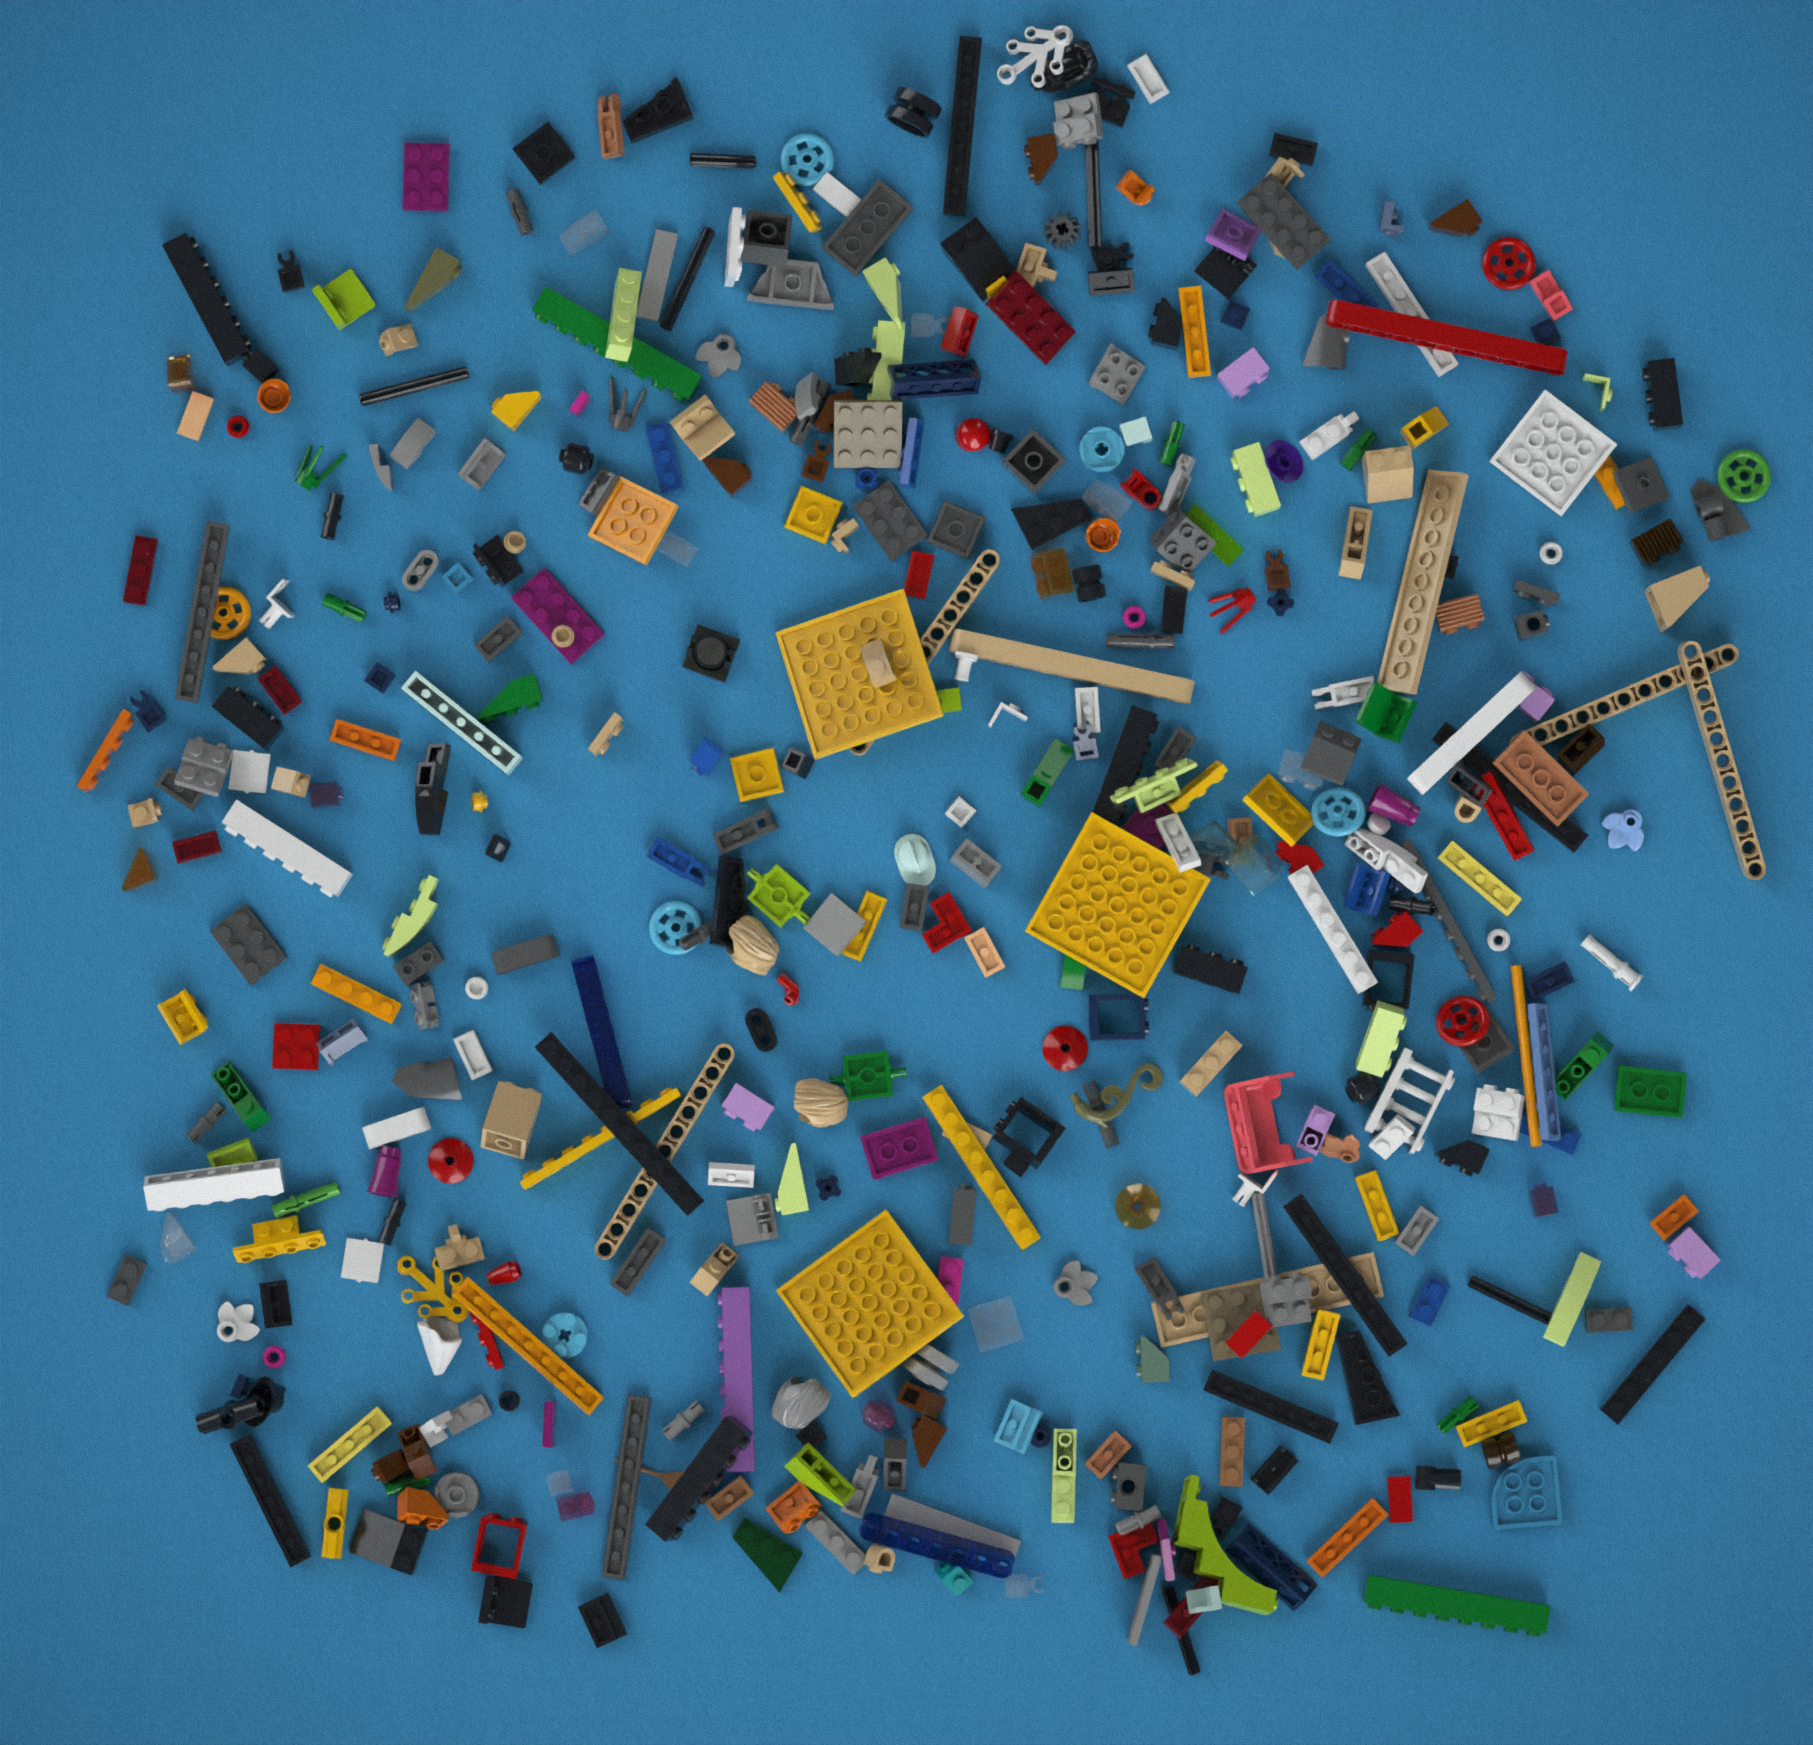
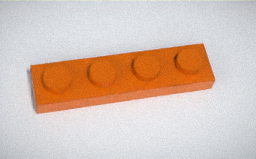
(101, 759)
(1347, 1537)

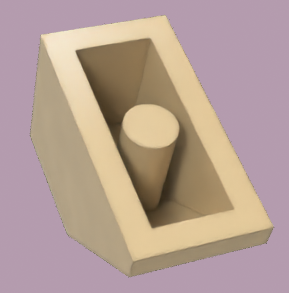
(241, 660)
(878, 663)

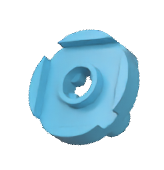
(1109, 439)
(568, 1322)

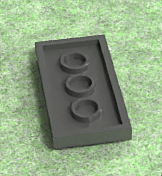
(1283, 221)
(867, 228)

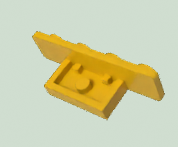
(278, 1238)

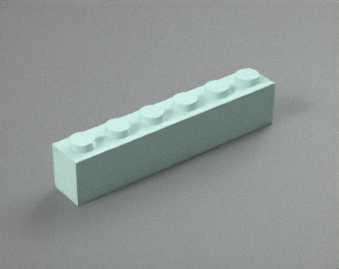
(462, 723)

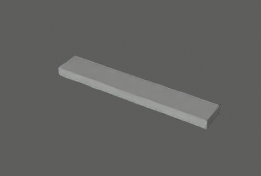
(923, 1515)

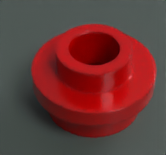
(236, 420)

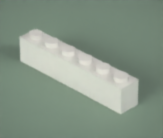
(287, 848)
(214, 1184)

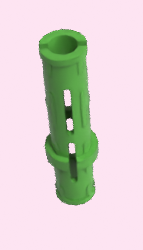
(305, 1199)

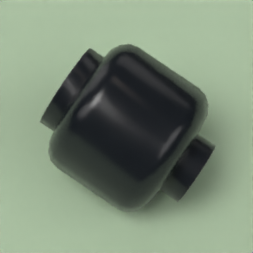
(576, 458)
(1362, 1087)

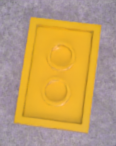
(1279, 809)

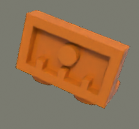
(793, 1507)

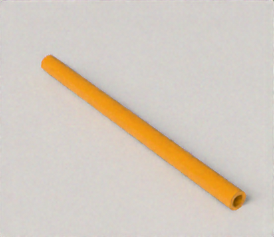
(1526, 1055)

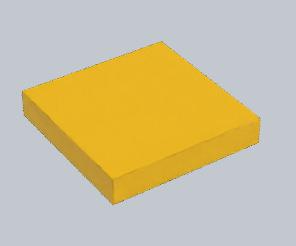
(813, 515)
(756, 775)

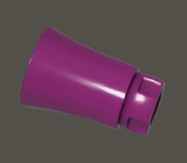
(1393, 806)
(386, 1173)

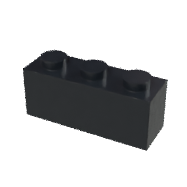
(1662, 394)
(248, 717)
(1210, 969)

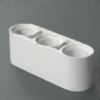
(396, 1128)

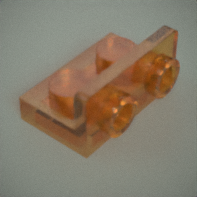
(1052, 573)

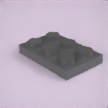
(890, 521)
(248, 944)

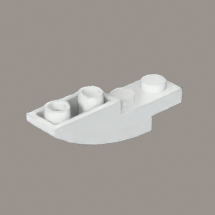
(1387, 855)

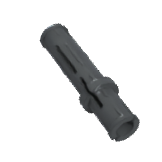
(798, 437)
(1140, 641)
(1094, 1099)

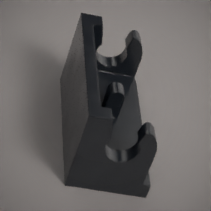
(275, 1304)
(1274, 1470)

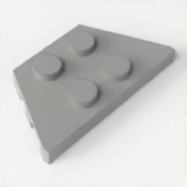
(794, 285)

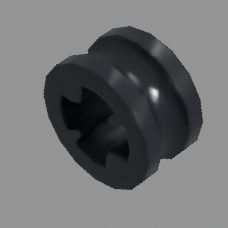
(505, 1395)

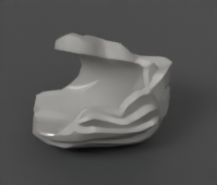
(799, 1403)

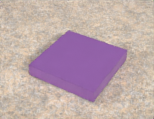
(1233, 234)

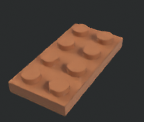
(1540, 778)

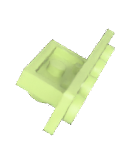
(1156, 789)

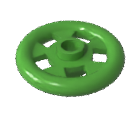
(1741, 456)

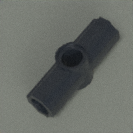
(239, 1410)

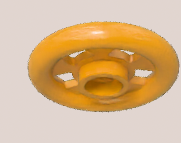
(242, 618)

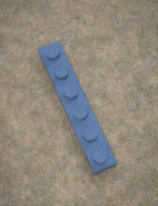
(1544, 1072)

